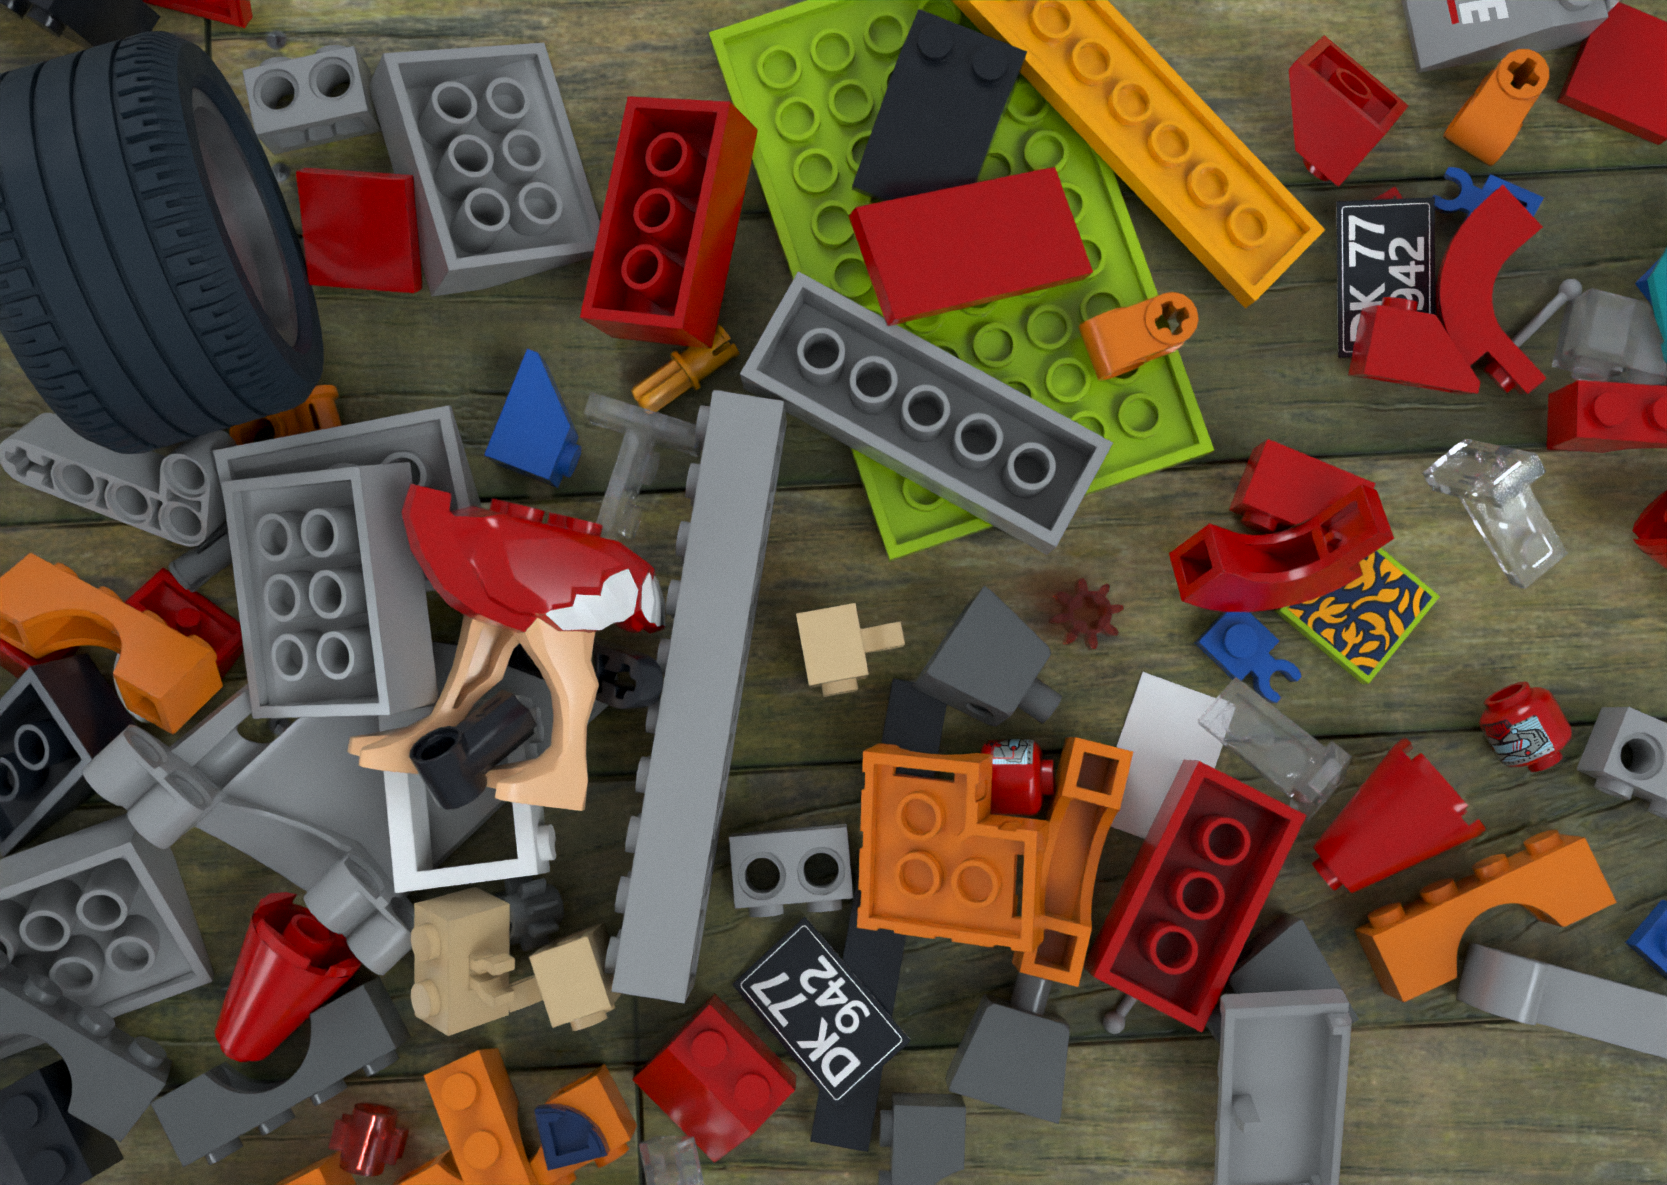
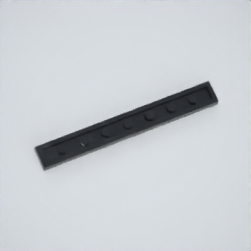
(875, 957)

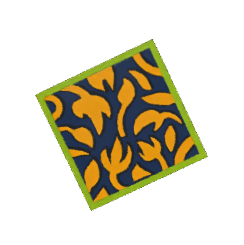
(1366, 618)

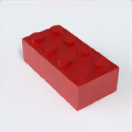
(669, 221)
(1194, 893)

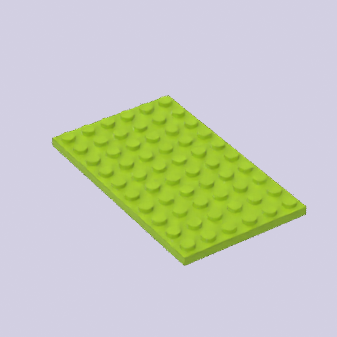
(813, 91)

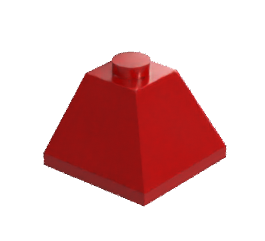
(1337, 110)

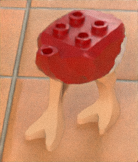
(527, 587)

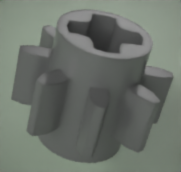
(534, 910)

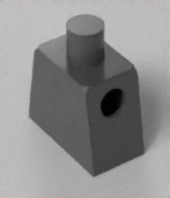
(990, 665)
(1275, 961)
(1014, 1052)

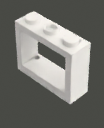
(411, 831)

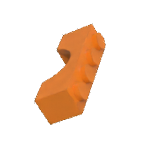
(158, 669)
(1079, 815)
(1418, 943)
(591, 1094)
(481, 1119)

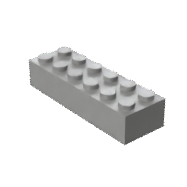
(924, 413)

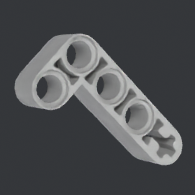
(159, 494)
(1563, 999)

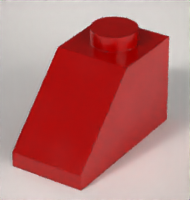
(1409, 350)
(1288, 488)

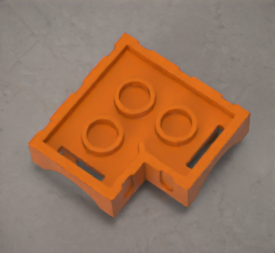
(940, 858)

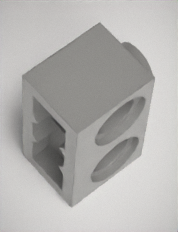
(312, 115)
(1648, 770)
(789, 852)

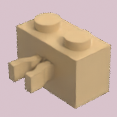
(837, 647)
(461, 960)
(570, 979)

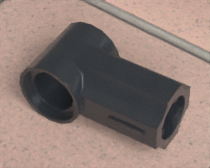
(458, 757)

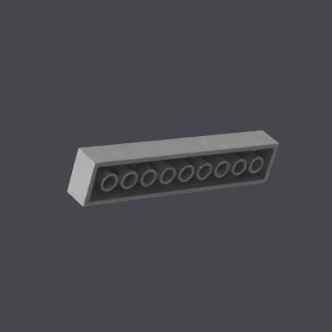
(700, 697)

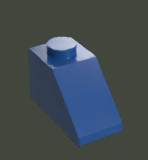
(535, 427)

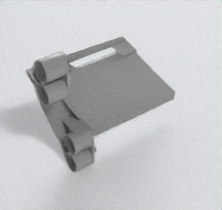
(299, 806)

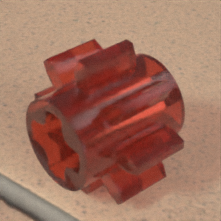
(1093, 600)
(368, 1139)

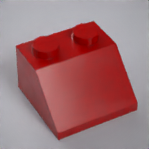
(716, 1079)

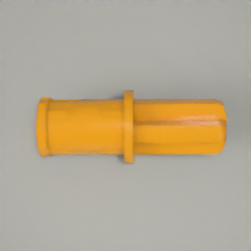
(683, 372)

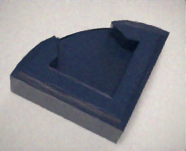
(568, 1136)

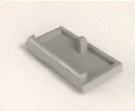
(1282, 1087)

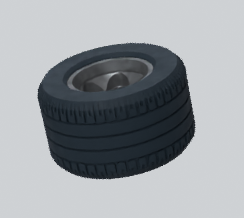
(148, 248)

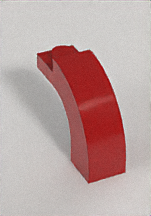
(1467, 285)
(1282, 568)

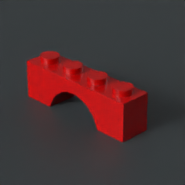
(1607, 417)

